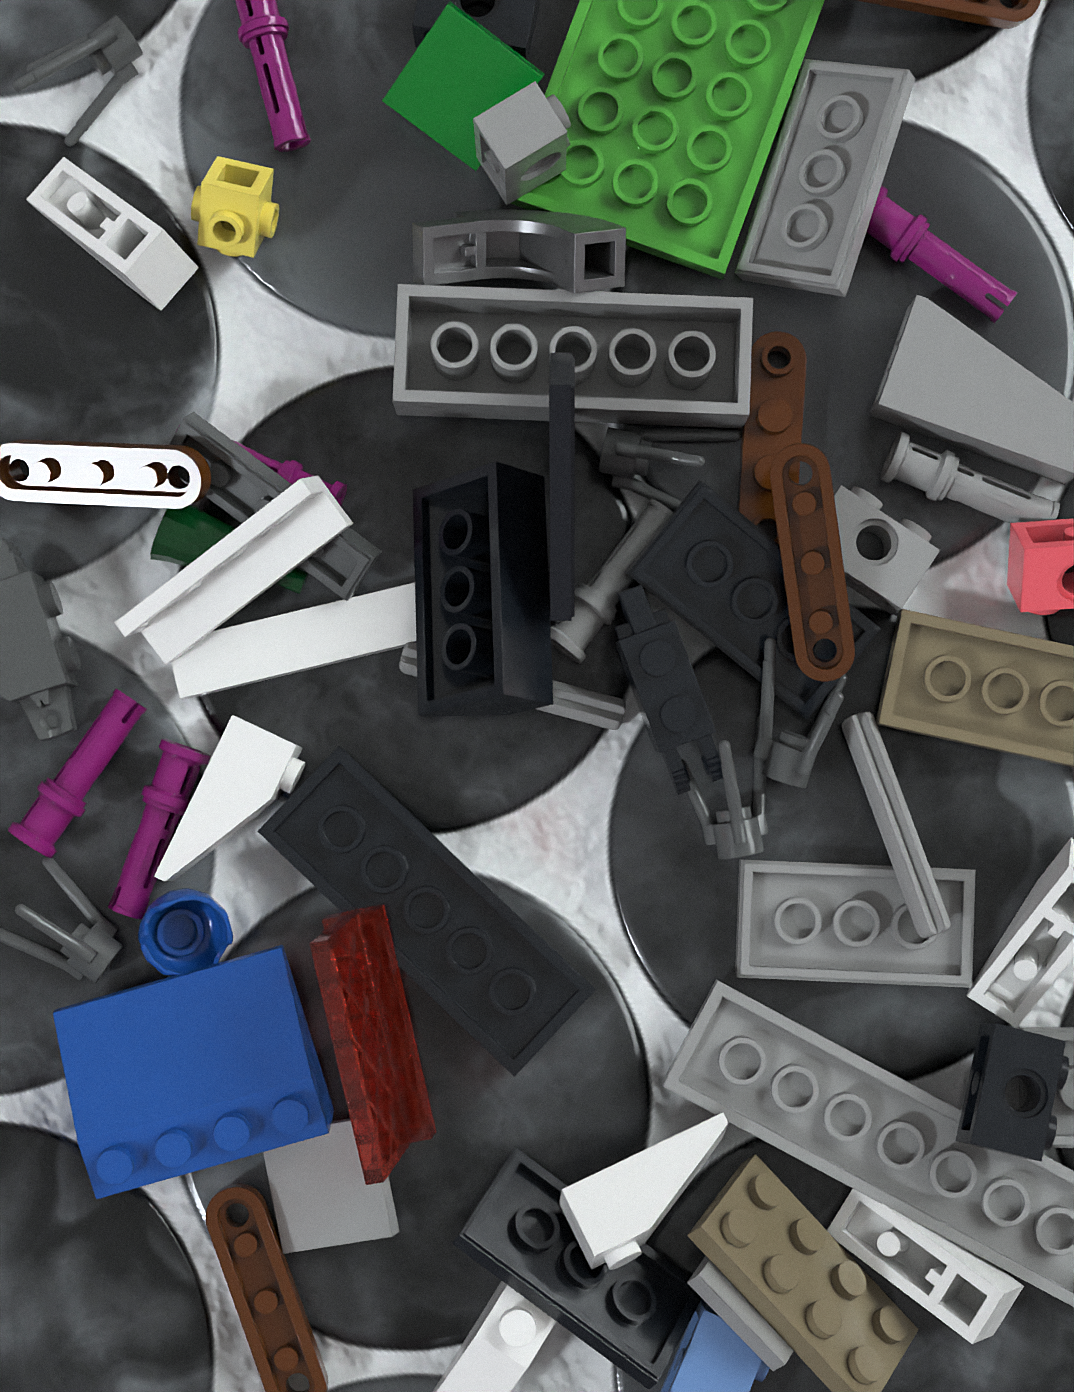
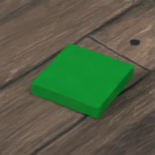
(455, 78)

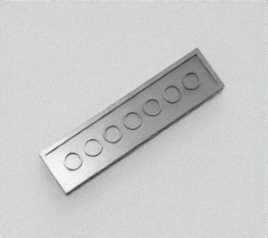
(877, 1136)

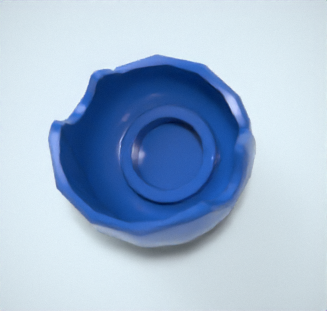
(184, 931)

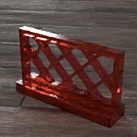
(372, 1038)

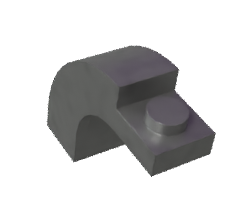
(520, 244)

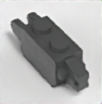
(34, 656)

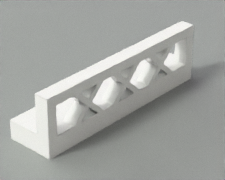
(237, 569)

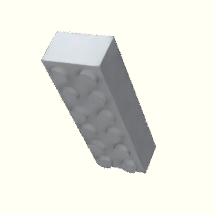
(633, 353)

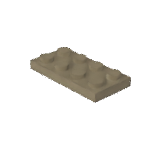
(980, 687)
(803, 1281)

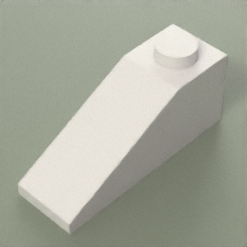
(113, 233)
(237, 786)
(1033, 946)
(627, 1201)
(930, 1269)
(498, 1345)

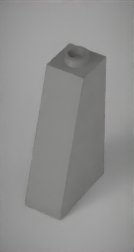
(974, 396)

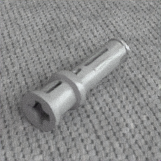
(945, 477)
(598, 598)

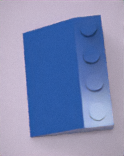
(191, 1072)

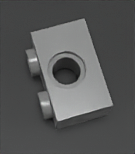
(522, 141)
(905, 554)

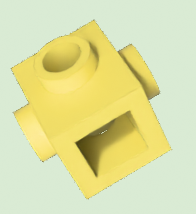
(235, 207)

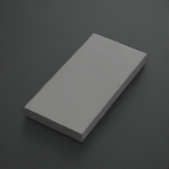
(825, 176)
(848, 925)

